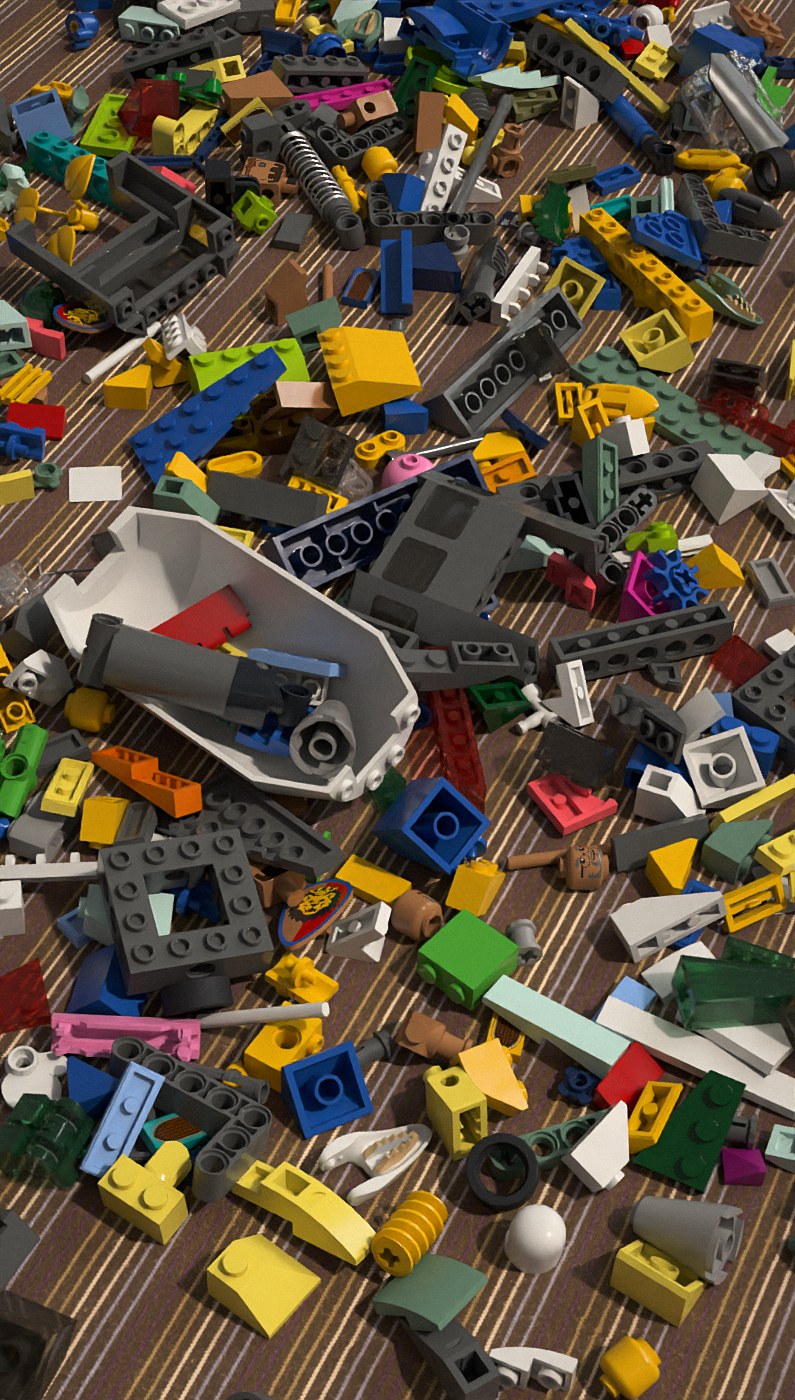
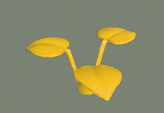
(81, 219)

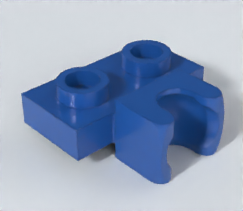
(580, 251)

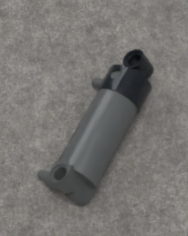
(188, 675)

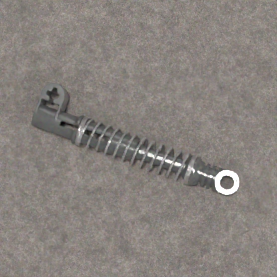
(306, 167)

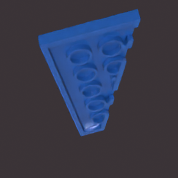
(516, 10)
(206, 416)

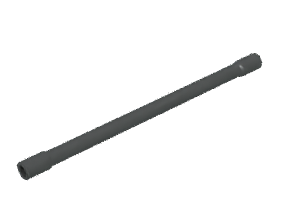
(457, 207)

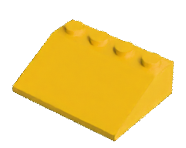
(367, 367)

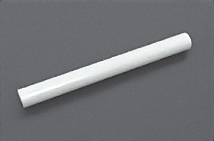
(120, 353)
(264, 1015)

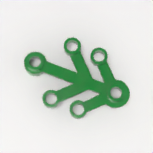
(210, 90)

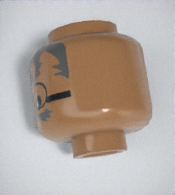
(584, 868)
(416, 915)

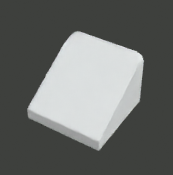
(658, 34)

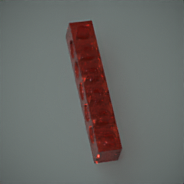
(457, 742)

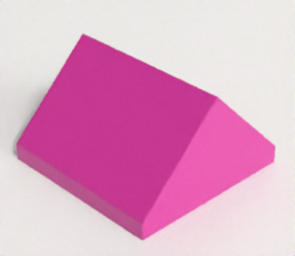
(638, 593)

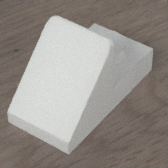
(574, 703)
(360, 934)

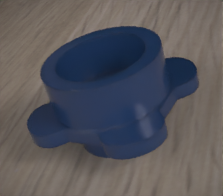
(578, 1094)

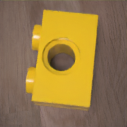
(266, 1052)

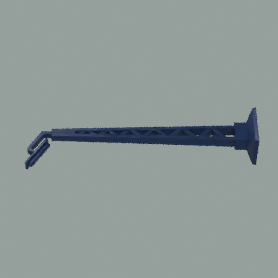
(272, 44)

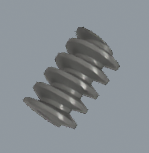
(478, 104)

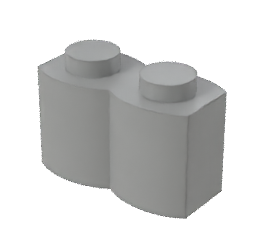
(40, 831)

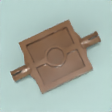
(758, 26)

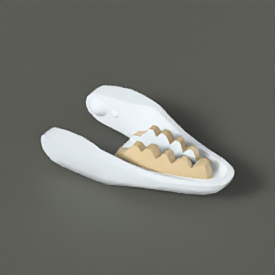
(381, 1155)

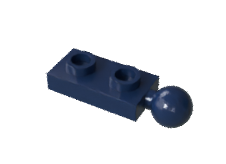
(784, 66)

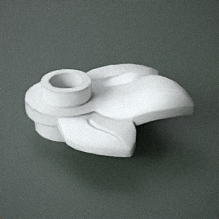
(37, 1078)

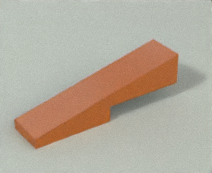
(141, 773)

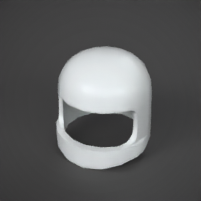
(535, 1239)

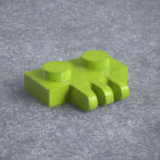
(653, 538)

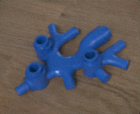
(600, 26)

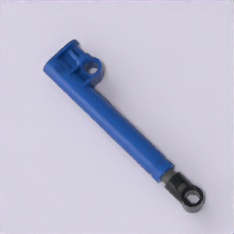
(641, 134)

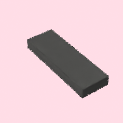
(633, 848)

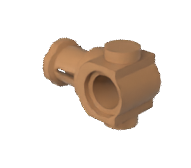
(506, 156)
(429, 1037)

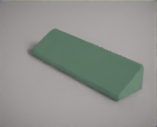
(600, 478)

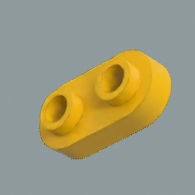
(370, 453)

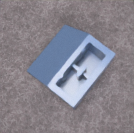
(41, 113)

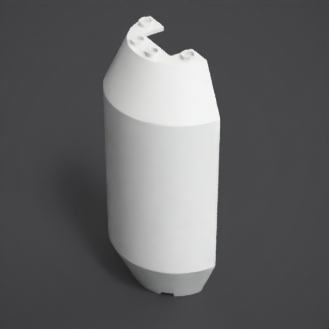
(178, 559)

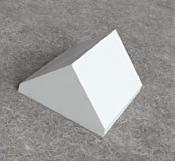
(727, 486)
(723, 768)

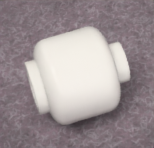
(646, 16)

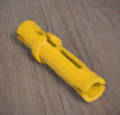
(347, 185)

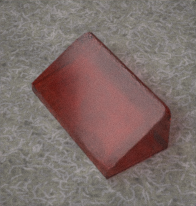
(739, 661)

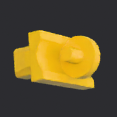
(301, 980)

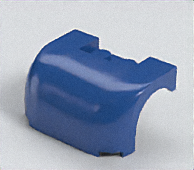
(476, 53)

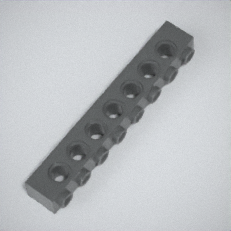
(659, 471)

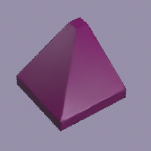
(743, 1166)

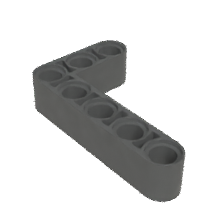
(425, 225)
(713, 235)
(235, 1122)

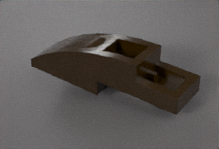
(264, 438)

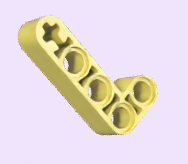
(186, 134)

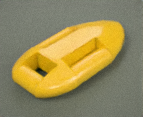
(706, 159)
(622, 400)

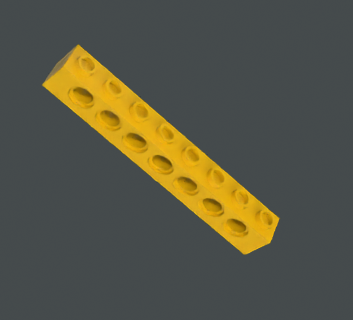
(647, 274)

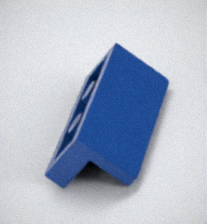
(397, 275)

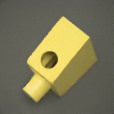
(451, 1096)

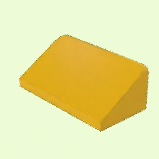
(651, 1114)

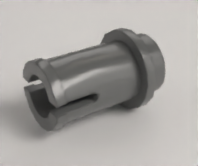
(375, 1048)

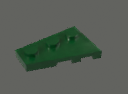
(417, 77)
(695, 1132)

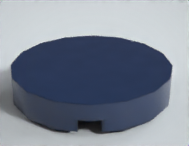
(525, 429)

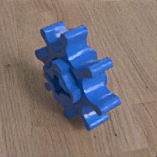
(674, 581)

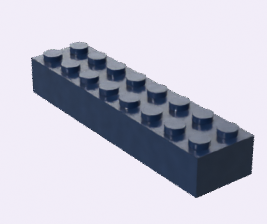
(356, 532)

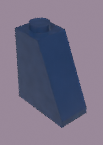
(435, 269)

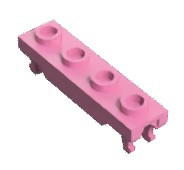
(96, 1033)

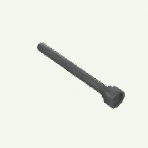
(440, 449)

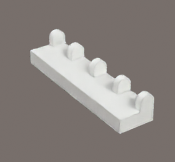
(516, 286)
(48, 871)

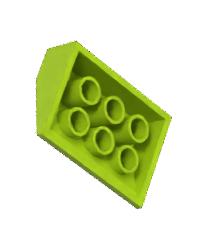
(212, 366)

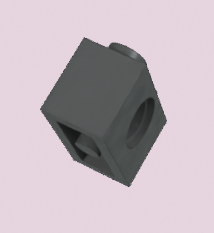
(259, 138)

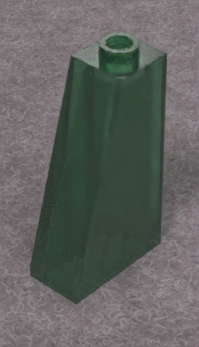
(729, 992)

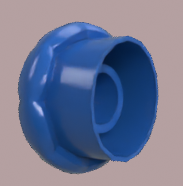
(325, 45)

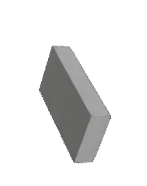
(770, 583)

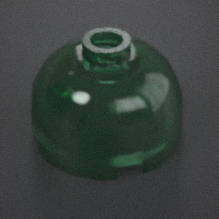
(39, 304)

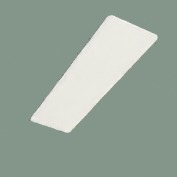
(579, 203)

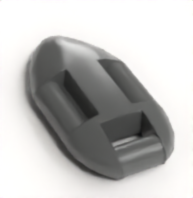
(751, 209)

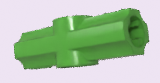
(22, 758)

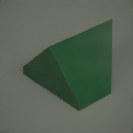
(497, 703)

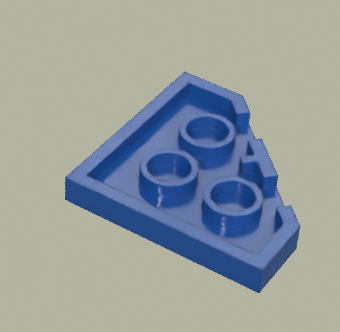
(668, 235)

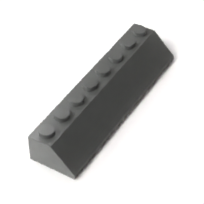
(499, 370)

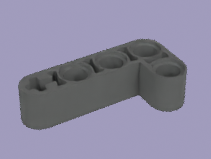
(349, 152)
(618, 527)

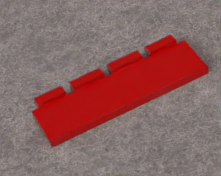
(207, 619)

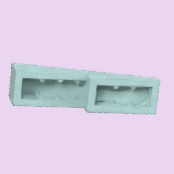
(544, 1018)

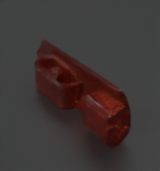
(741, 412)

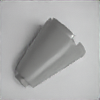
(324, 740)
(691, 1232)

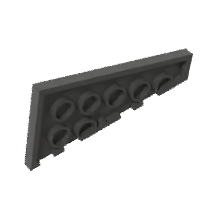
(266, 828)

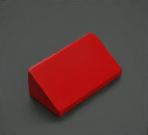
(49, 417)
(627, 1079)

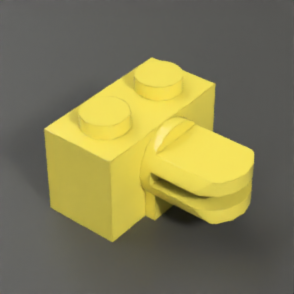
(149, 1193)

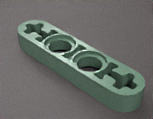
(552, 1136)

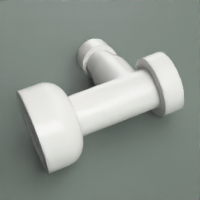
(542, 713)

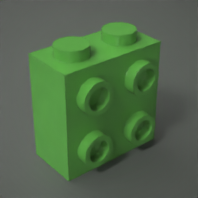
(466, 959)

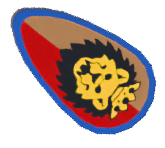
(80, 318)
(315, 913)

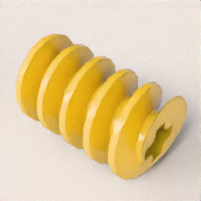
(409, 1233)

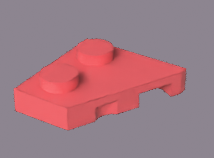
(568, 804)

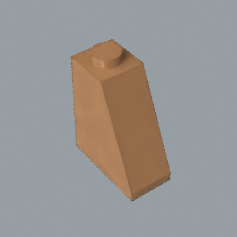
(242, 91)
(427, 121)
(292, 397)

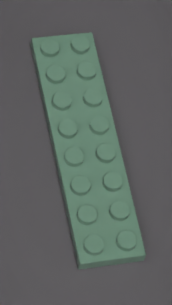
(678, 415)

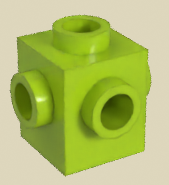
(255, 212)

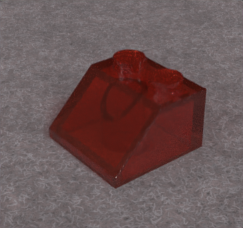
(146, 102)

